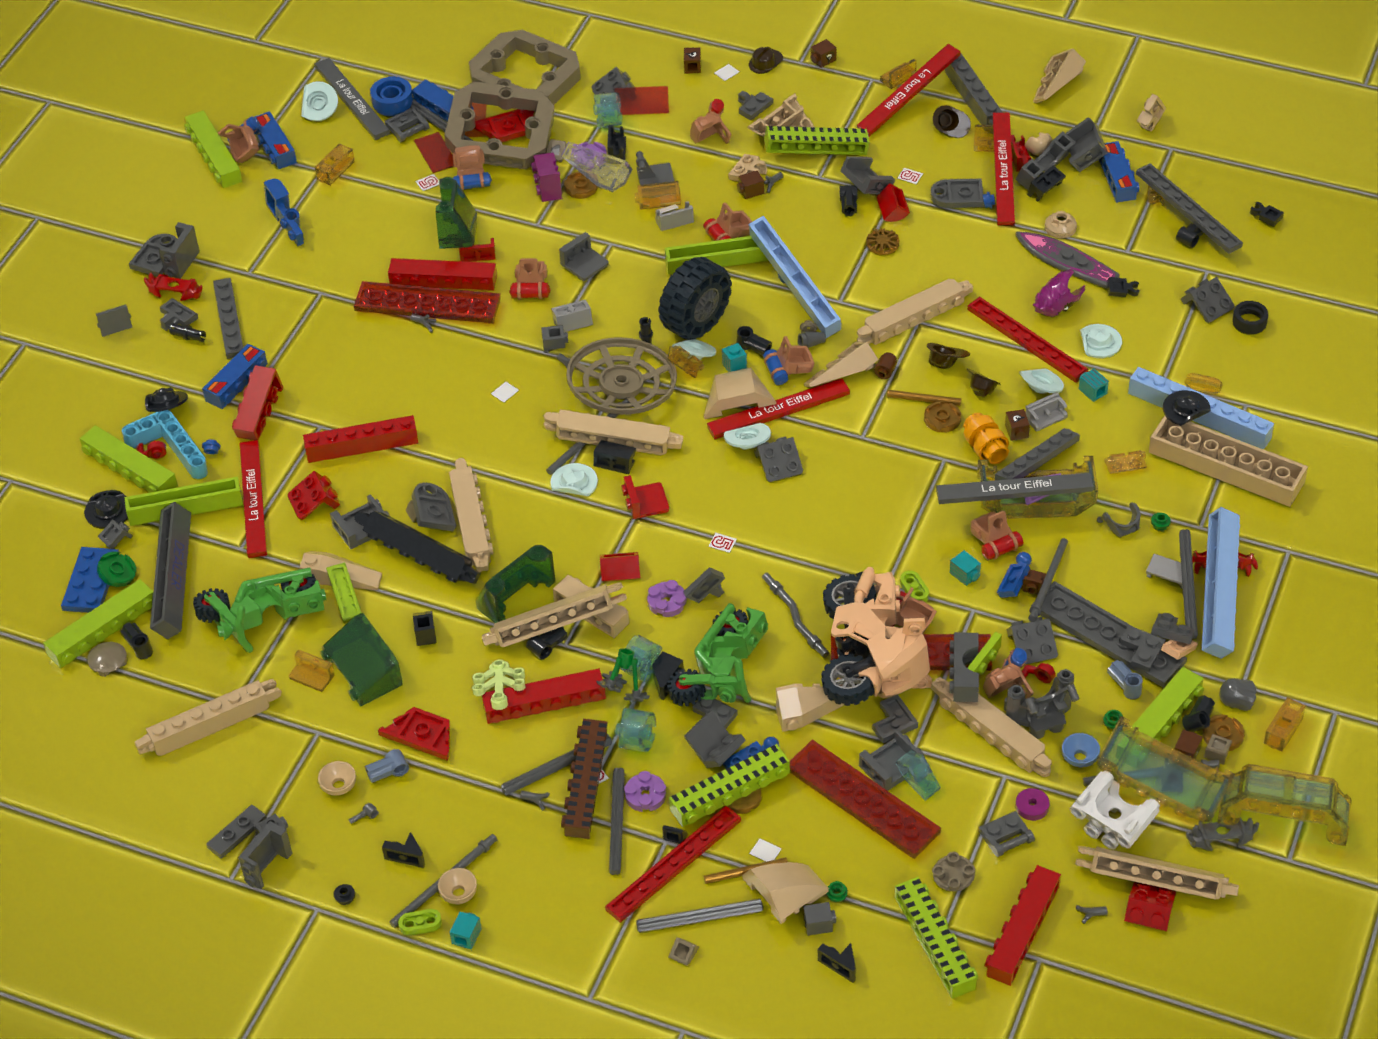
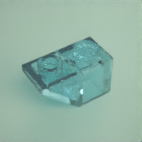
(918, 774)

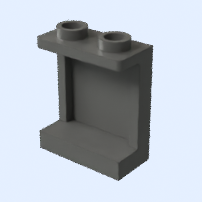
(1088, 145)
(863, 177)
(182, 253)
(351, 531)
(881, 763)
(262, 850)

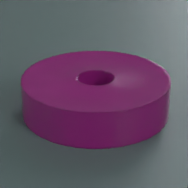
(1034, 796)

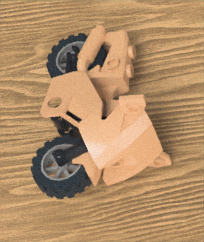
(874, 654)

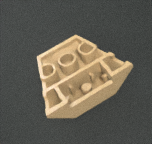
(787, 115)
(736, 390)
(786, 886)

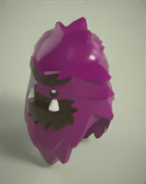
(1056, 295)

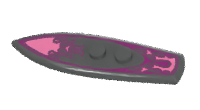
(1066, 257)

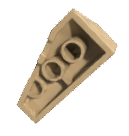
(1059, 72)
(852, 360)
(360, 576)
(802, 705)

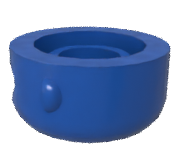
(391, 96)

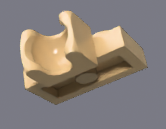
(1154, 110)
(747, 164)

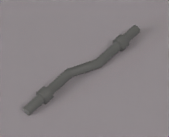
(813, 640)

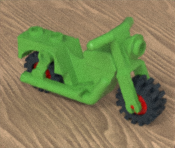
(298, 596)
(720, 658)

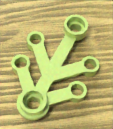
(498, 669)

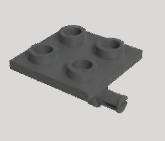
(652, 173)

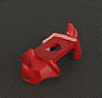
(188, 288)
(1244, 562)

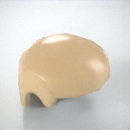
(1038, 145)

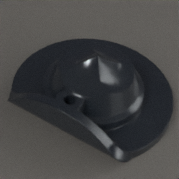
(164, 399)
(1185, 406)
(105, 507)

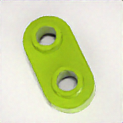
(920, 590)
(420, 922)

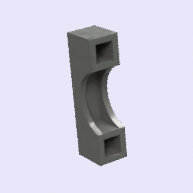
(1053, 155)
(965, 682)

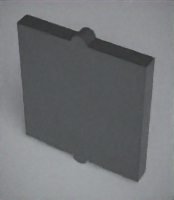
(114, 320)

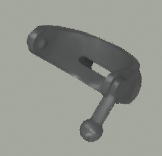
(1122, 530)

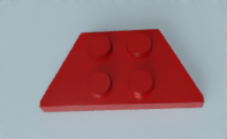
(505, 125)
(420, 731)

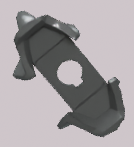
(1204, 834)

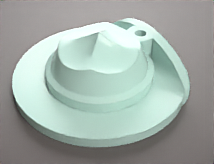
(318, 101)
(1100, 340)
(697, 348)
(1043, 380)
(748, 436)
(574, 479)

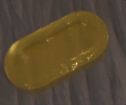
(1203, 383)

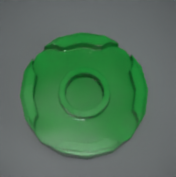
(116, 569)

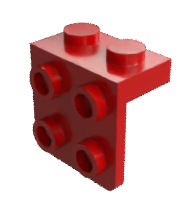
(311, 494)
(644, 499)
(1150, 906)

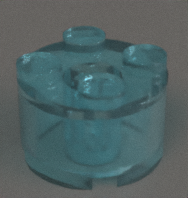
(608, 109)
(646, 653)
(636, 730)

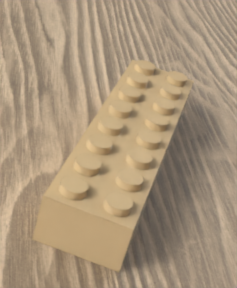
(1229, 460)

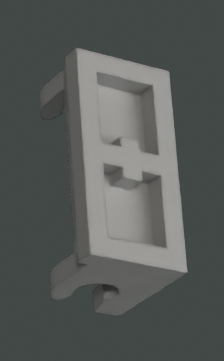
(675, 218)
(573, 315)
(1046, 411)
(1165, 568)

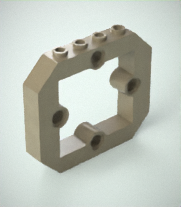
(553, 84)
(506, 97)

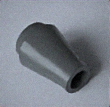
(811, 338)

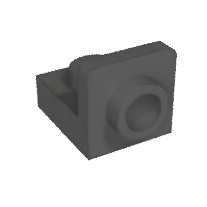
(114, 533)

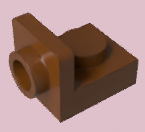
(1033, 581)

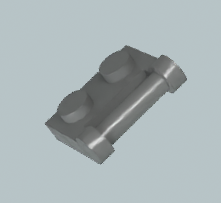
(405, 120)
(1003, 829)

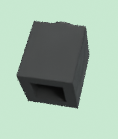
(818, 918)

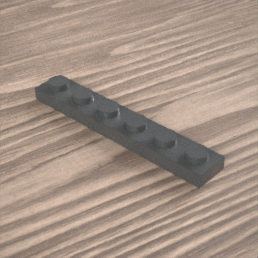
(228, 317)
(1038, 455)

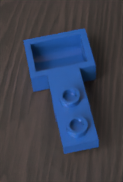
(278, 202)

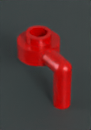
(155, 449)
(1043, 672)

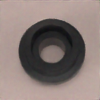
(347, 898)

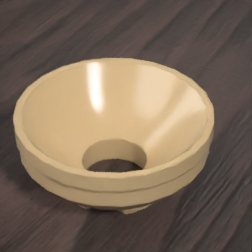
(1059, 228)
(336, 772)
(456, 879)

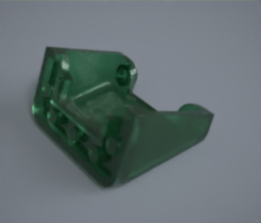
(455, 216)
(531, 567)
(363, 660)

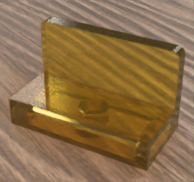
(899, 74)
(983, 138)
(312, 671)

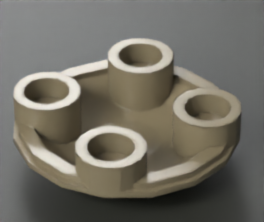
(107, 658)
(953, 872)

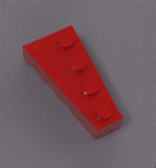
(257, 402)

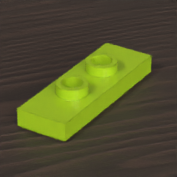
(343, 591)
(987, 654)

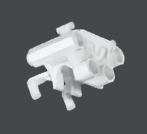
(1097, 802)

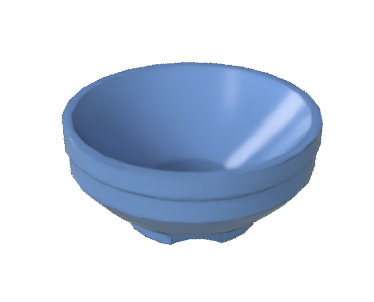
(1082, 744)

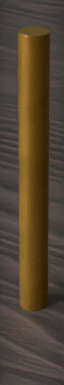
(922, 397)
(738, 871)

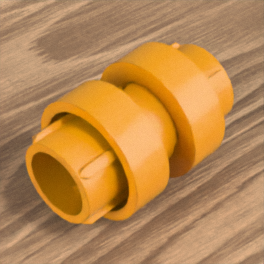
(986, 438)

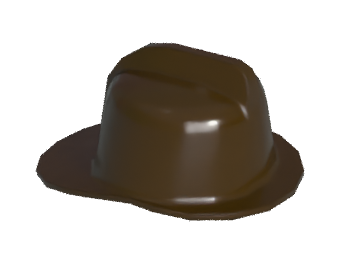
(764, 60)
(951, 121)
(944, 356)
(981, 384)

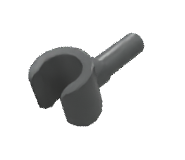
(369, 810)

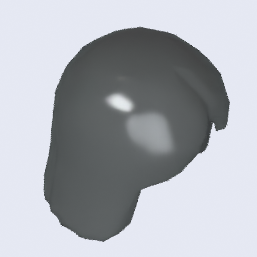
(1238, 693)

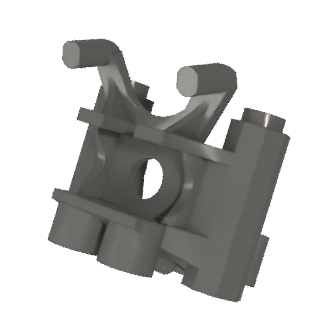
(1046, 711)

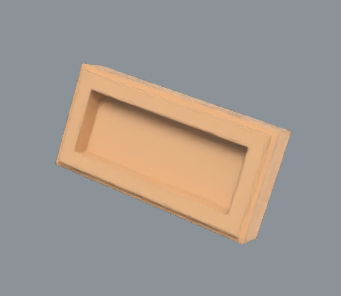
(1178, 649)

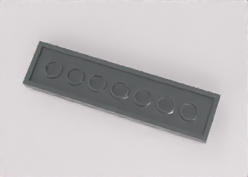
(1102, 631)

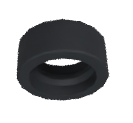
(1254, 308)

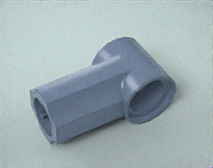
(1128, 680)
(392, 764)

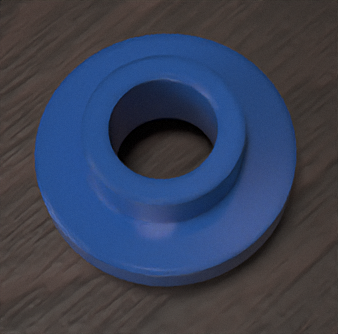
(989, 200)
(211, 447)

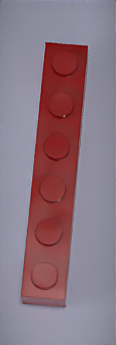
(443, 274)
(360, 439)
(547, 696)
(1023, 925)

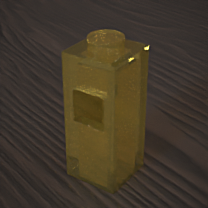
(334, 164)
(658, 195)
(1284, 724)

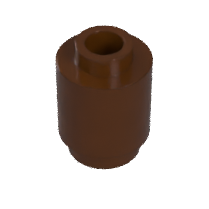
(885, 365)

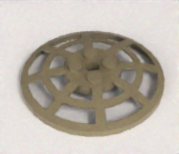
(631, 377)

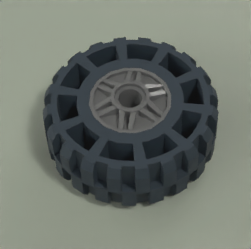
(695, 298)

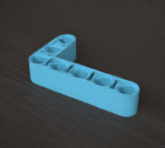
(167, 426)

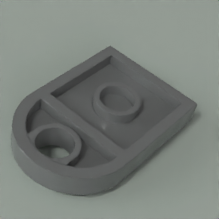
(958, 193)
(148, 257)
(433, 509)

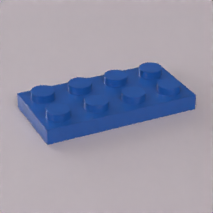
(85, 586)

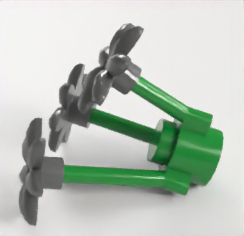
(624, 660)

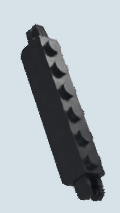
(418, 545)

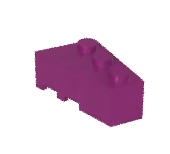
(547, 177)

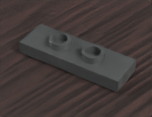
(235, 831)

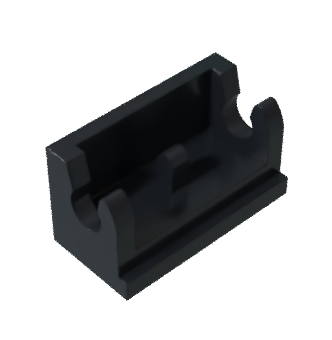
(616, 142)
(1046, 182)
(614, 456)

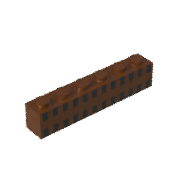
(585, 779)

